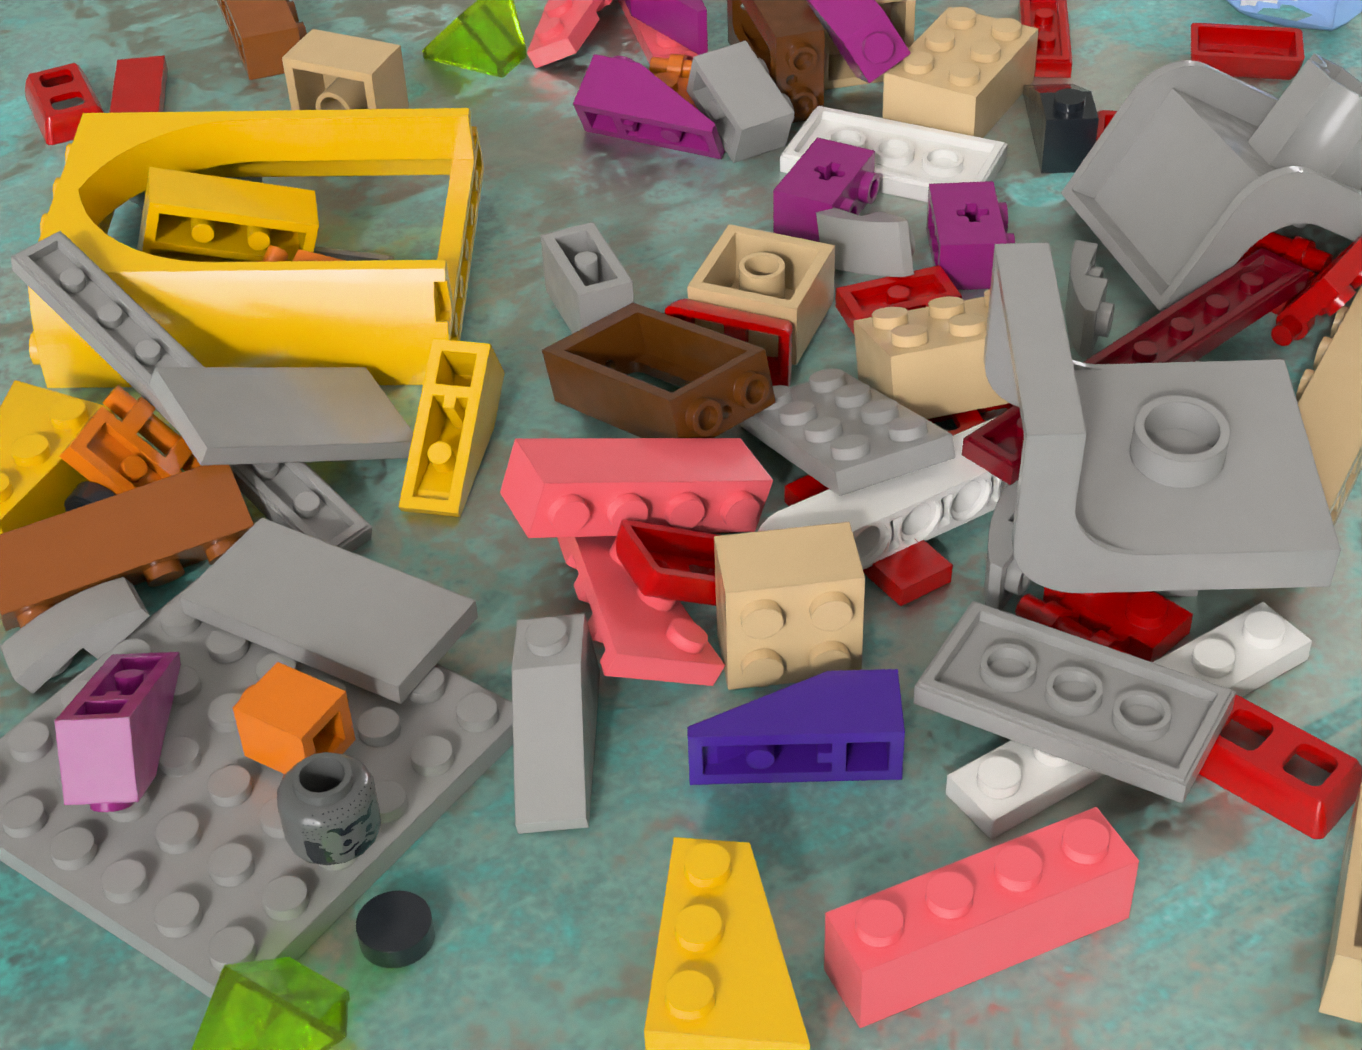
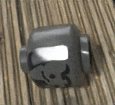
(329, 808)

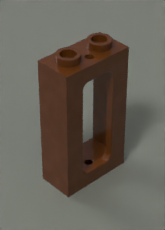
(789, 43)
(717, 374)

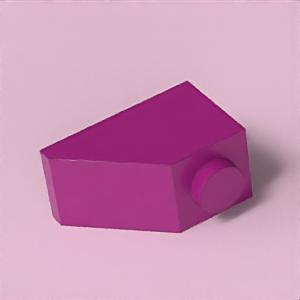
(861, 35)

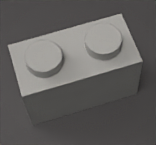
(741, 100)
(584, 275)

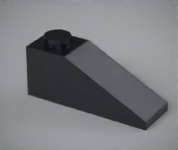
(1061, 125)

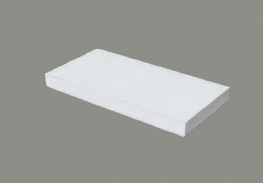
(905, 153)

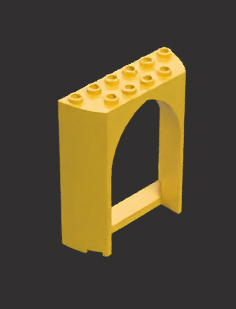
(279, 310)

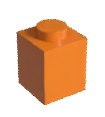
(292, 718)

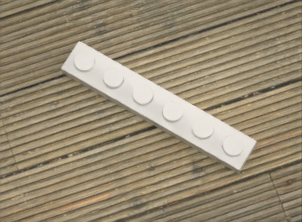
(1023, 781)

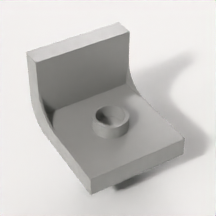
(1214, 165)
(1150, 468)

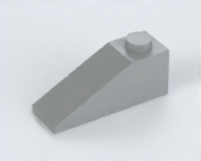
(553, 722)

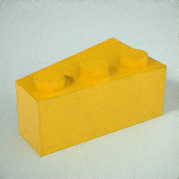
(33, 434)
(719, 958)

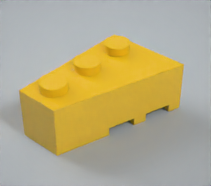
(223, 218)

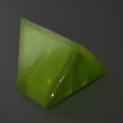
(481, 39)
(273, 1008)

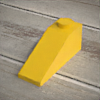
(451, 426)

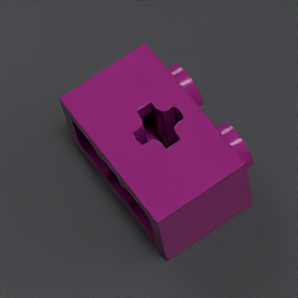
(823, 179)
(963, 231)

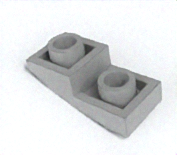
(868, 243)
(1086, 304)
(1001, 572)
(88, 620)

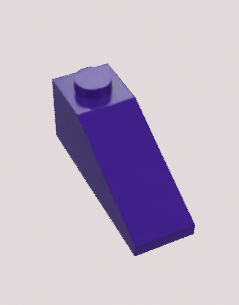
(813, 731)

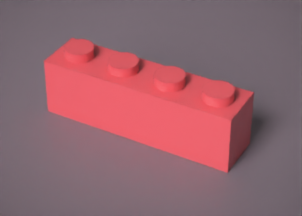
(596, 482)
(978, 916)

